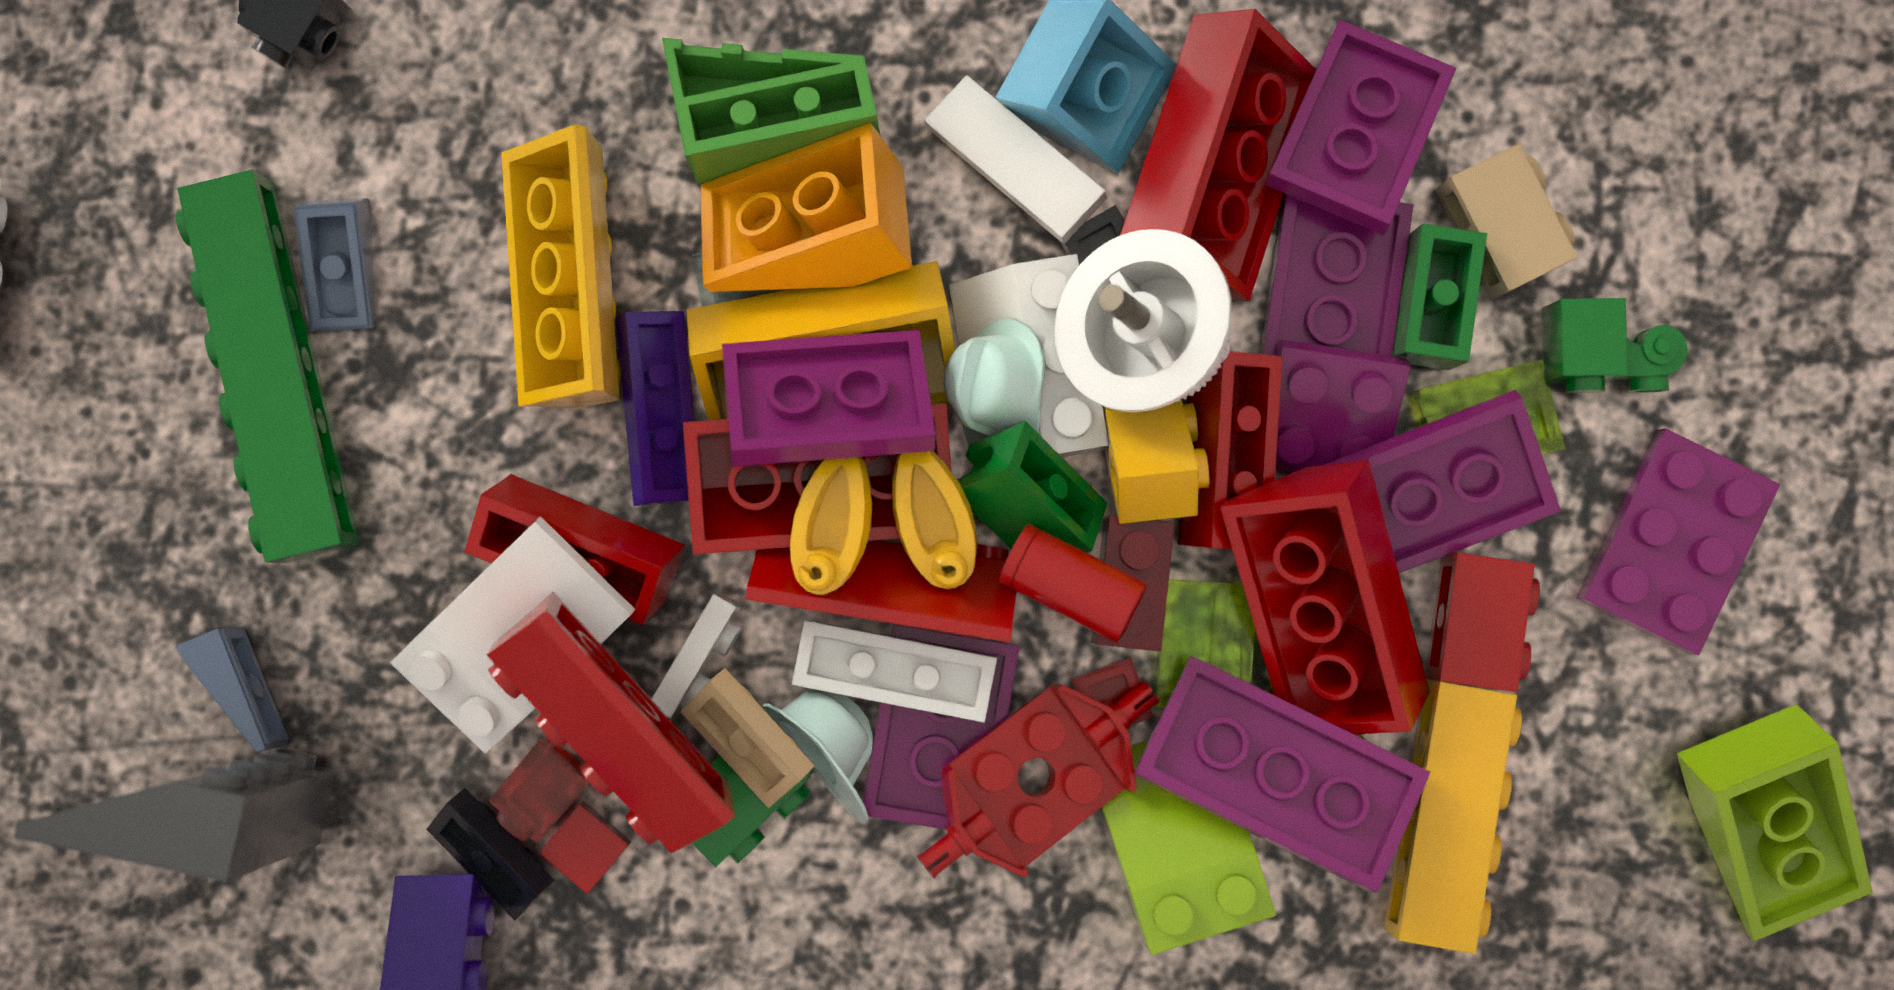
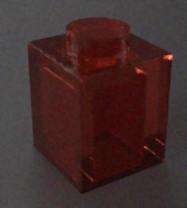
(540, 792)

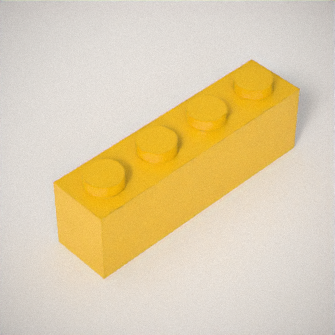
(1451, 834)

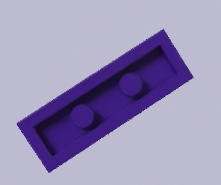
(655, 403)

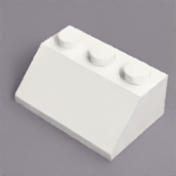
(1032, 295)

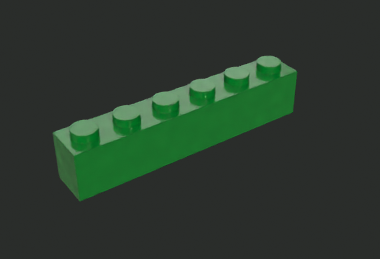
(266, 367)

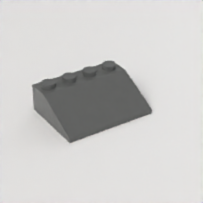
(206, 823)

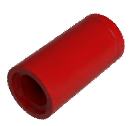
(1072, 583)

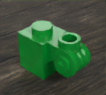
(1590, 346)

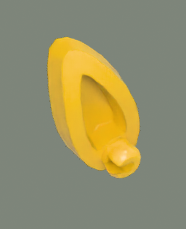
(933, 519)
(831, 525)

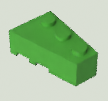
(760, 105)

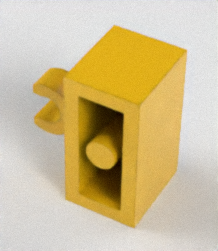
(1154, 462)

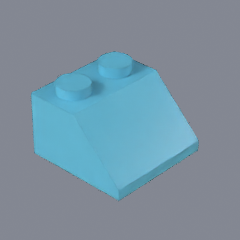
(1087, 80)

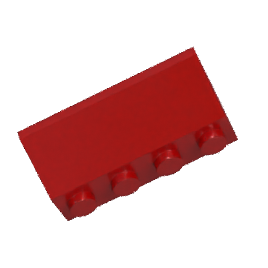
(1220, 139)
(757, 503)
(895, 592)
(1329, 598)
(612, 725)

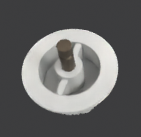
(1144, 321)

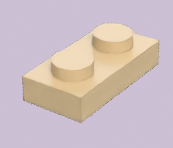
(747, 738)

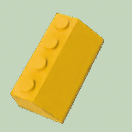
(560, 271)
(889, 304)

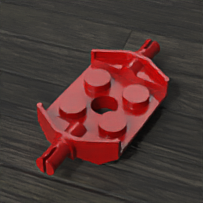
(1087, 766)

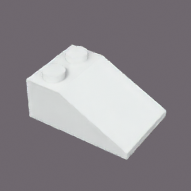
(450, 653)

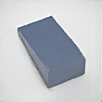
(336, 263)
(234, 679)

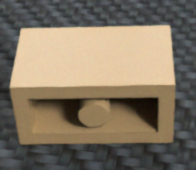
(1510, 205)

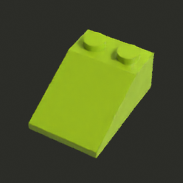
(1778, 820)
(1183, 866)

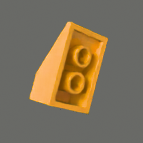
(808, 218)

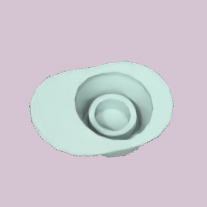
(996, 379)
(834, 738)

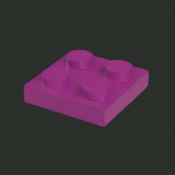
(1335, 402)

